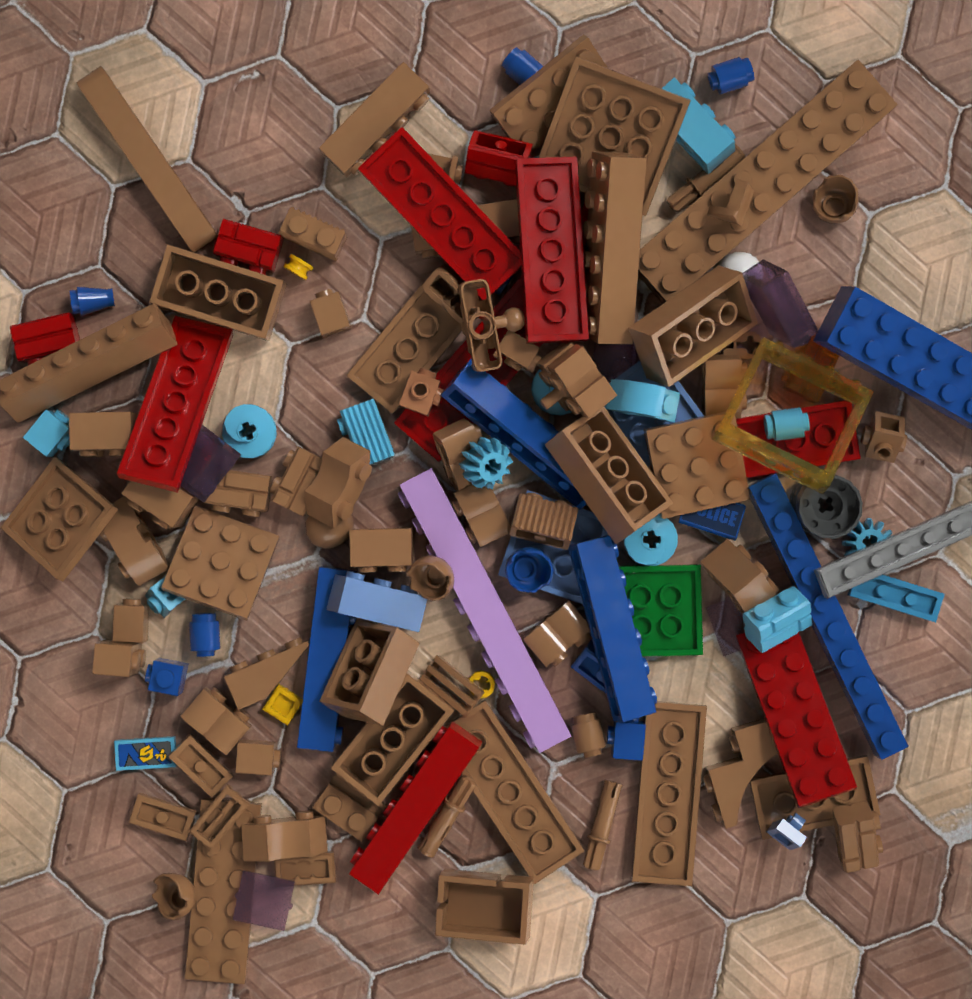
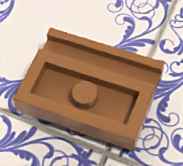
(348, 807)

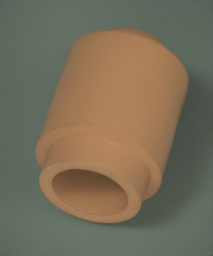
(588, 734)

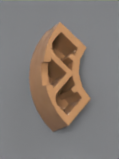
(338, 482)
(134, 544)
(284, 837)

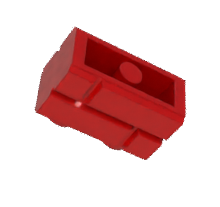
(495, 157)
(248, 246)
(43, 336)

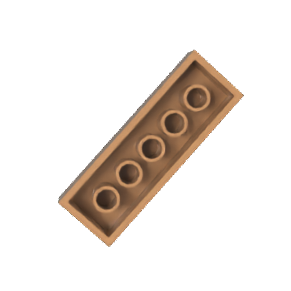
(613, 243)

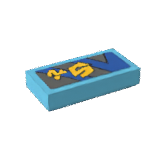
(144, 753)

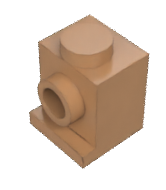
(518, 353)

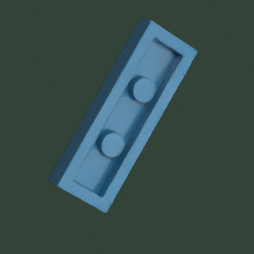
(900, 596)

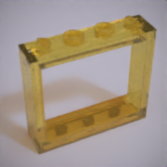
(774, 457)

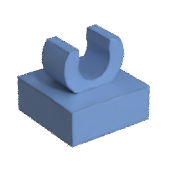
(788, 831)

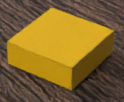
(283, 704)

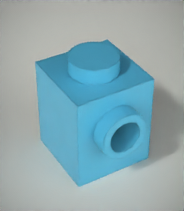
(49, 433)

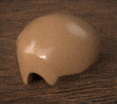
(836, 199)
(326, 536)
(431, 577)
(173, 895)

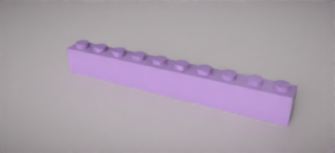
(486, 612)

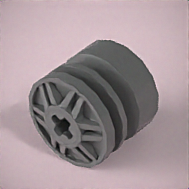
(841, 514)

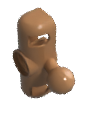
(472, 308)

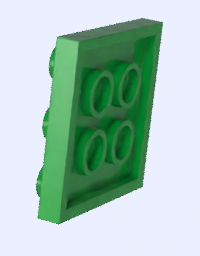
(666, 608)

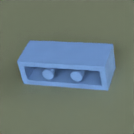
(377, 601)

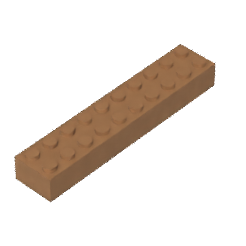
(775, 172)

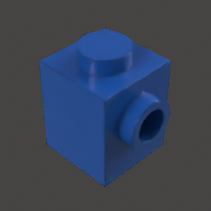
(166, 676)
(627, 739)

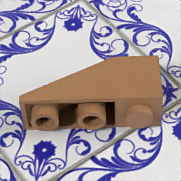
(258, 680)

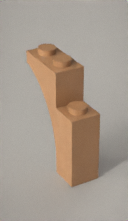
(731, 777)

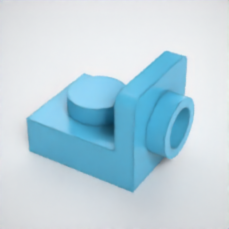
(162, 601)

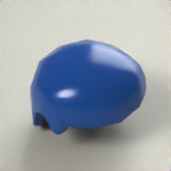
(529, 570)

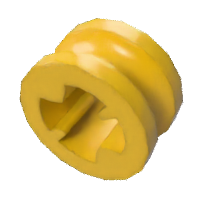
(298, 267)
(477, 675)

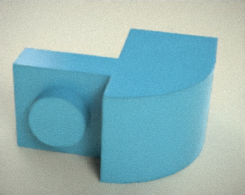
(644, 400)

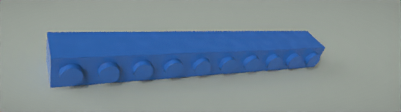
(827, 618)

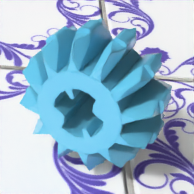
(486, 462)
(865, 532)

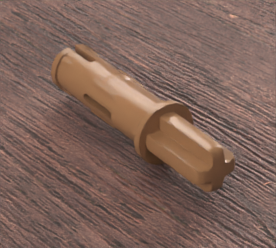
(702, 181)
(448, 814)
(602, 825)

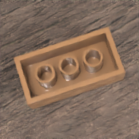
(218, 292)
(693, 325)
(609, 474)
(384, 753)

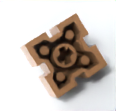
(575, 381)

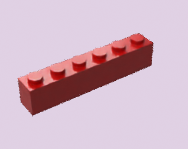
(415, 807)

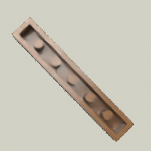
(86, 363)

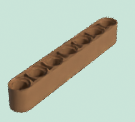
(147, 159)

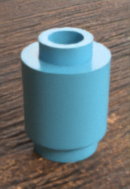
(786, 424)

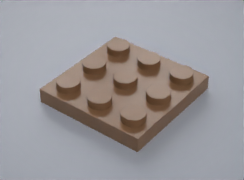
(694, 467)
(59, 519)
(220, 563)

